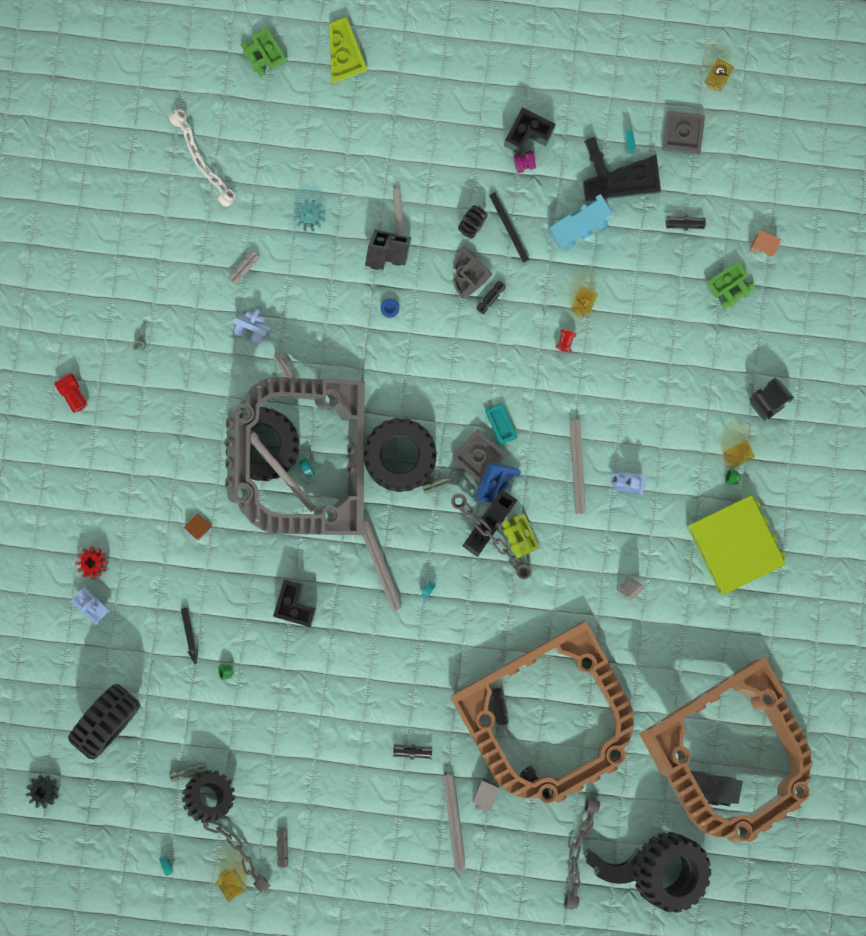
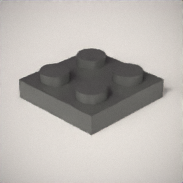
(683, 132)
(477, 454)

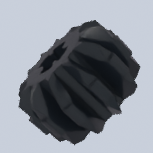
(472, 221)
(40, 798)

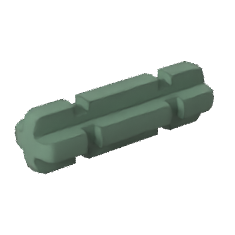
(440, 483)
(187, 772)

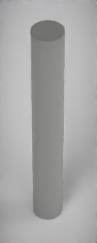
(398, 211)

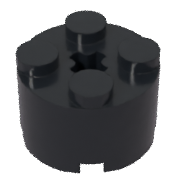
(771, 399)

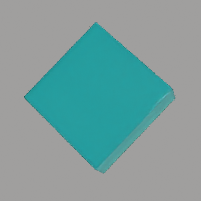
(629, 141)

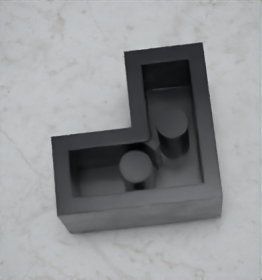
(528, 126)
(387, 248)
(288, 605)
(718, 789)

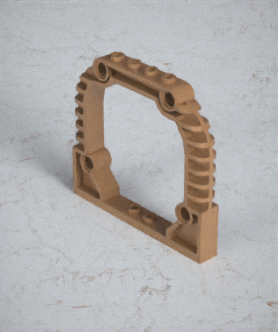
(474, 700)
(667, 736)

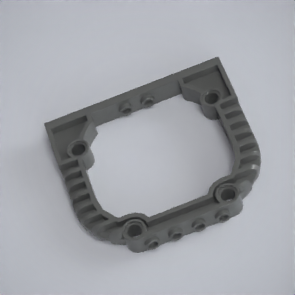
(348, 401)

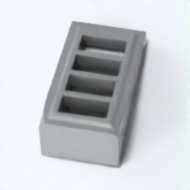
(630, 588)

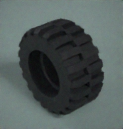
(288, 444)
(426, 455)
(104, 721)
(691, 881)

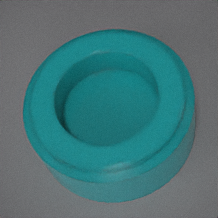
(307, 468)
(428, 589)
(166, 865)

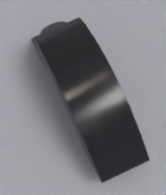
(493, 517)
(612, 873)

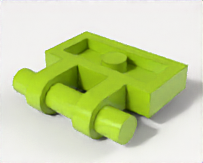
(525, 538)

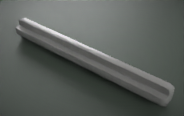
(577, 464)
(381, 567)
(454, 824)

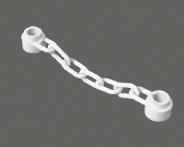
(226, 196)

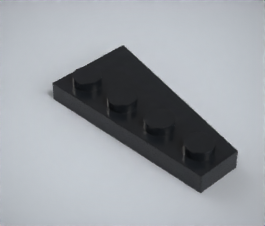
(626, 181)

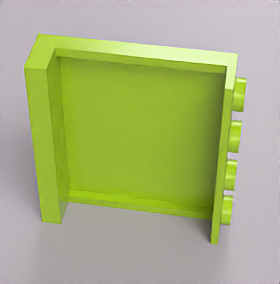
(737, 545)

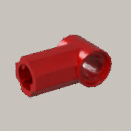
(68, 387)

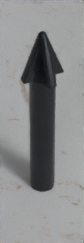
(193, 652)

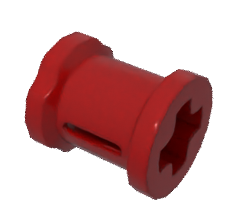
(565, 340)

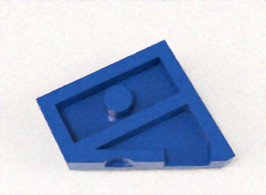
(494, 481)

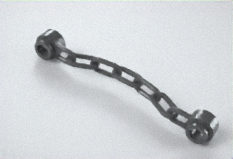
(527, 574)
(260, 881)
(571, 900)

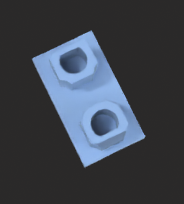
(253, 324)
(628, 482)
(90, 605)

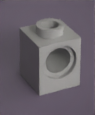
(485, 795)

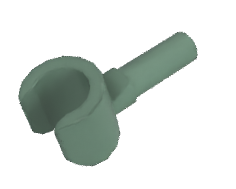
(141, 339)

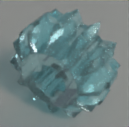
(307, 221)

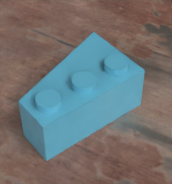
(581, 223)

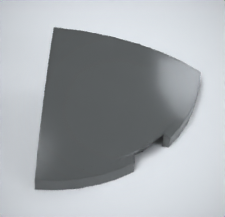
(469, 273)

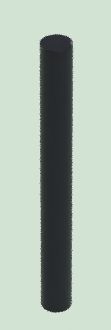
(509, 227)

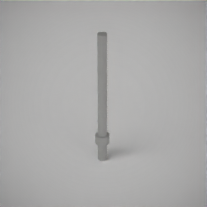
(281, 472)

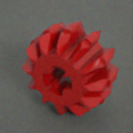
(95, 555)

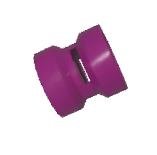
(524, 161)

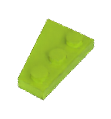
(345, 53)

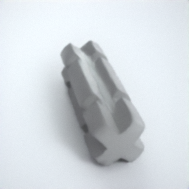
(243, 267)
(283, 365)

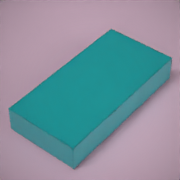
(501, 424)

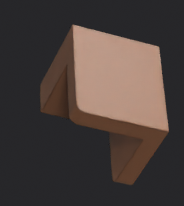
(765, 243)

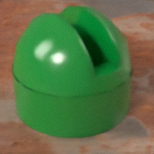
(732, 477)
(225, 671)

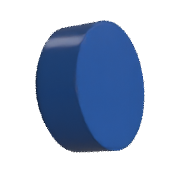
(389, 308)

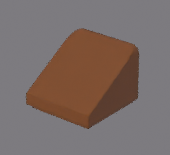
(197, 527)

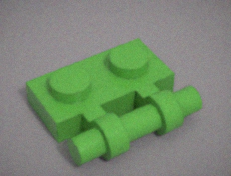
(269, 50)
(727, 280)

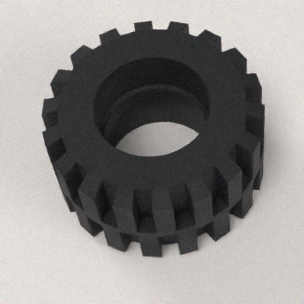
(219, 786)

